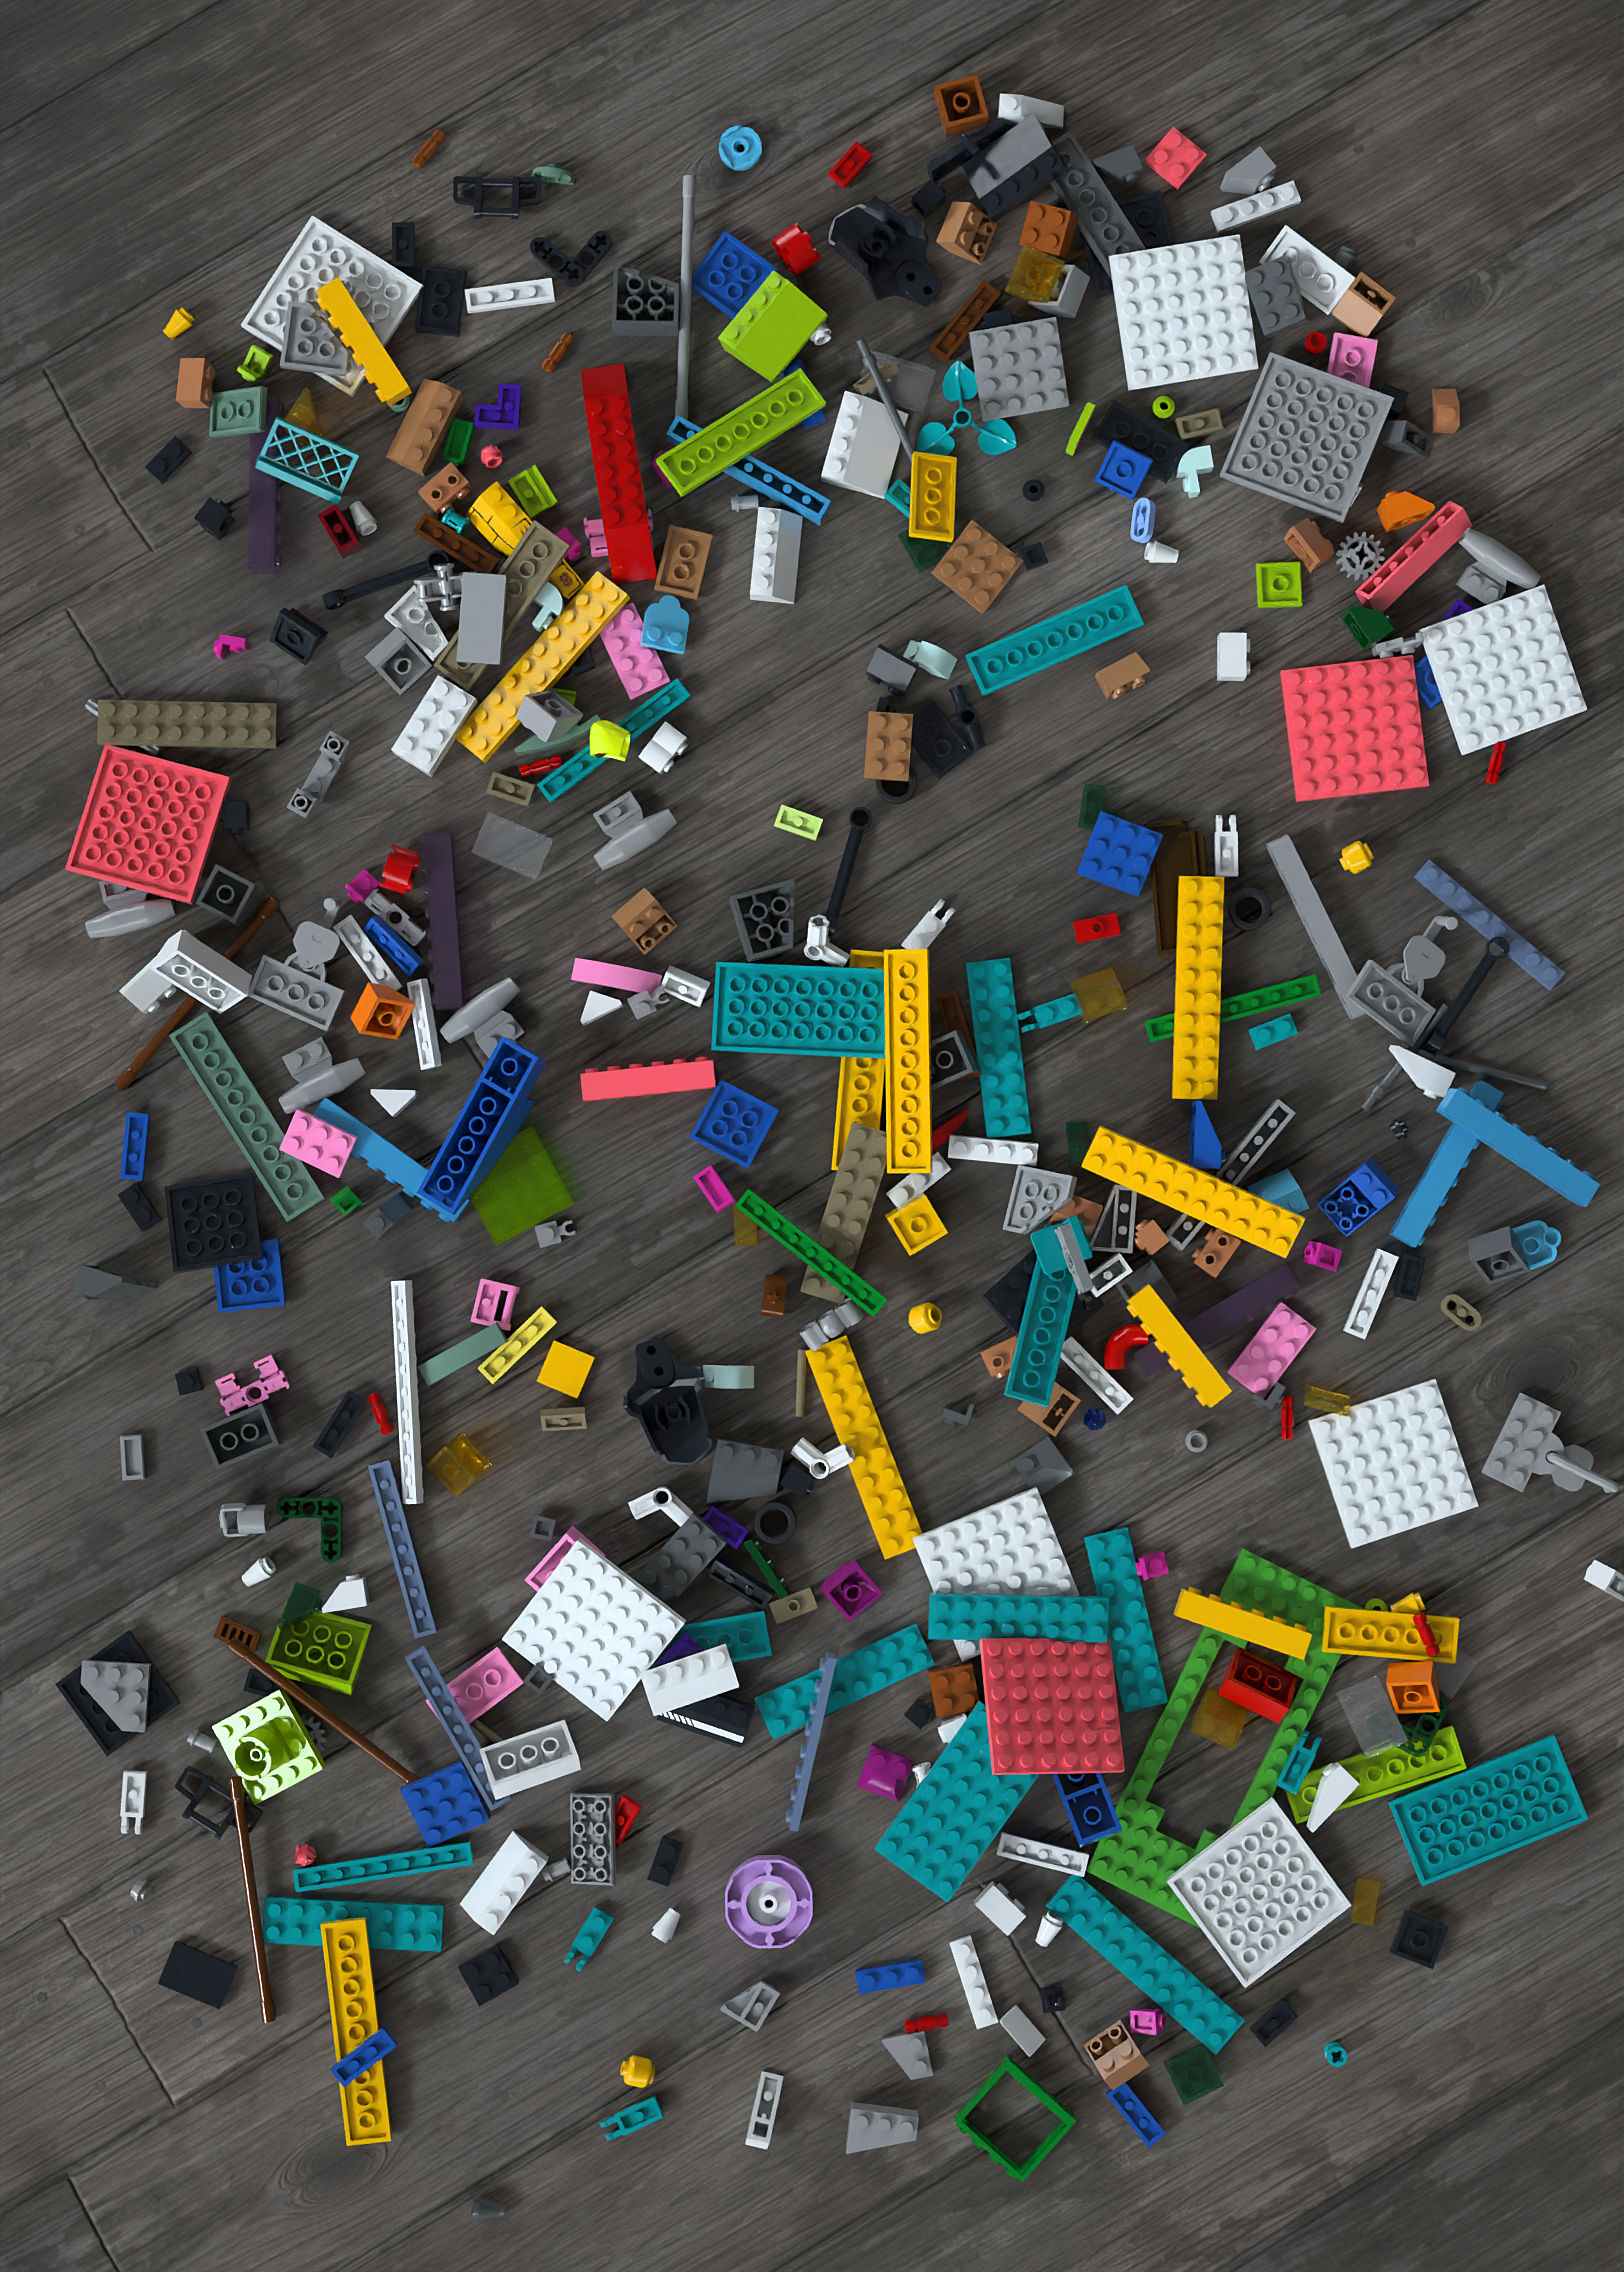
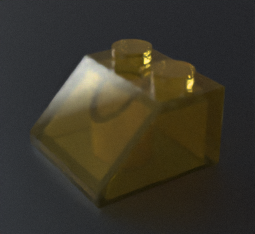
(1034, 275)
(306, 416)
(1098, 995)
(458, 1465)
(1219, 1719)

